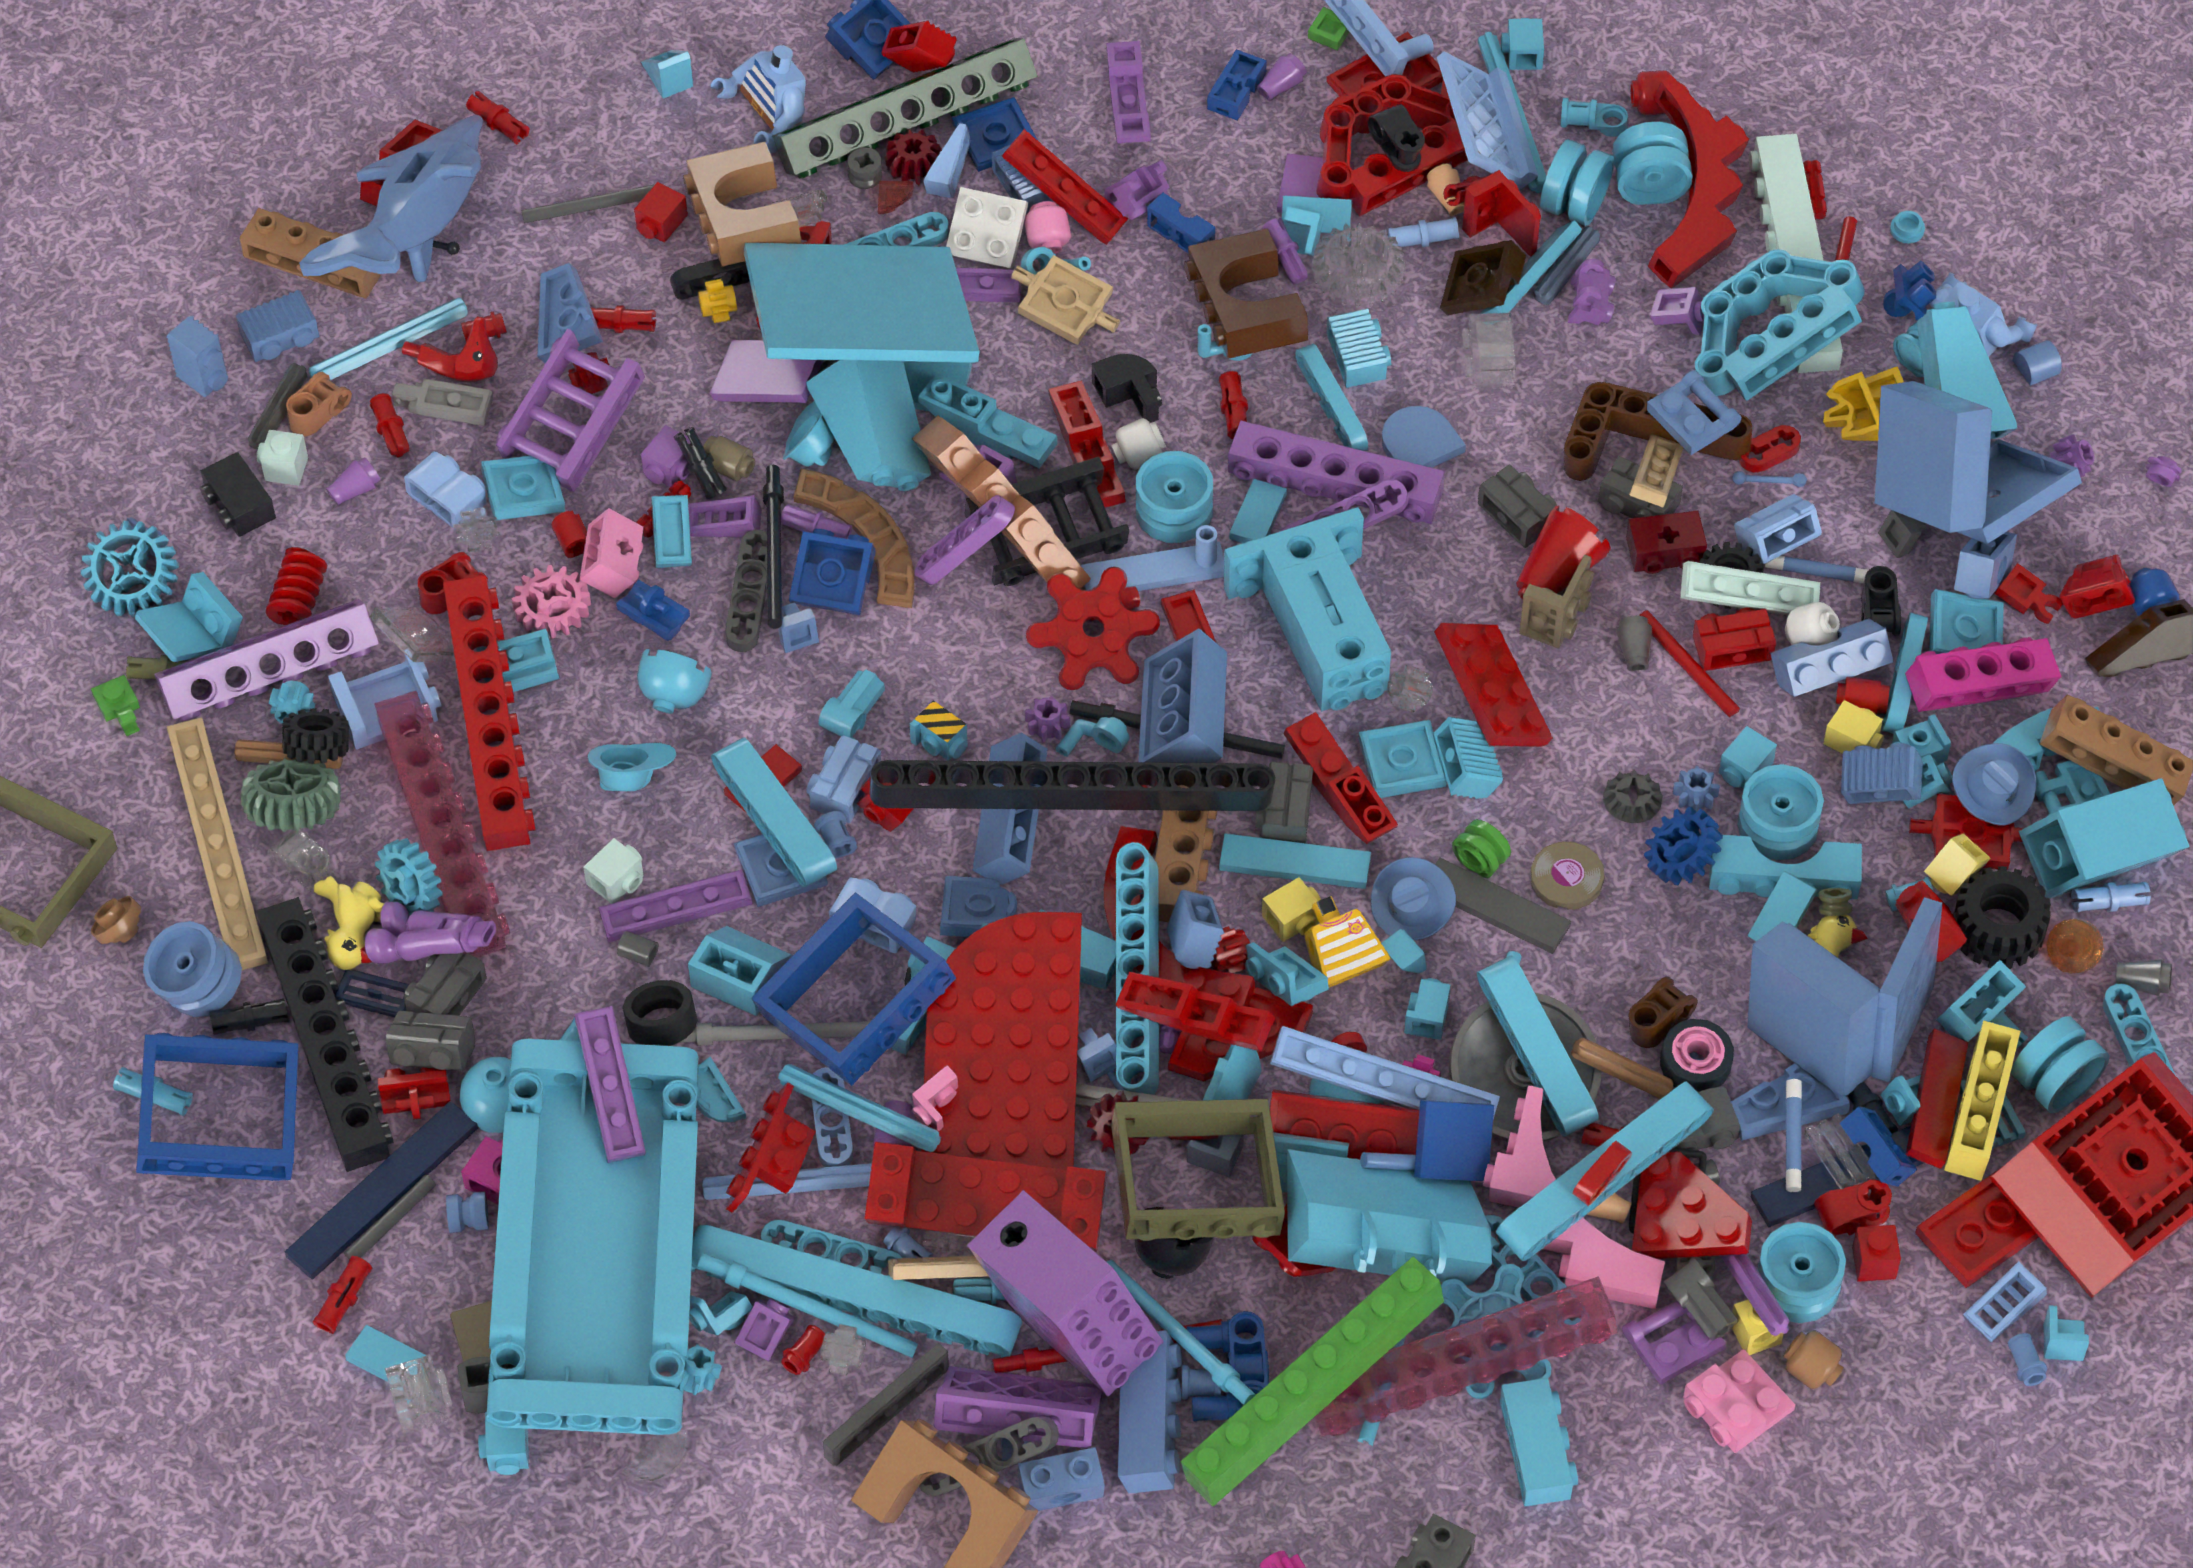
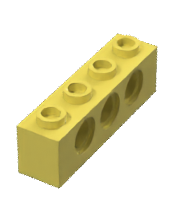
(1982, 1100)

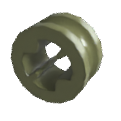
(1835, 901)

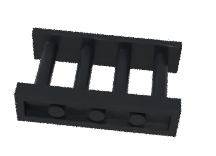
(1052, 489)

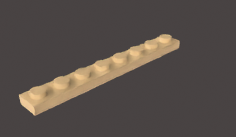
(216, 842)

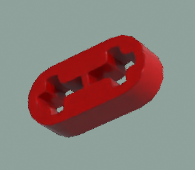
(1771, 452)
(1602, 1173)

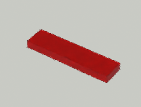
(1064, 187)
(1938, 1098)

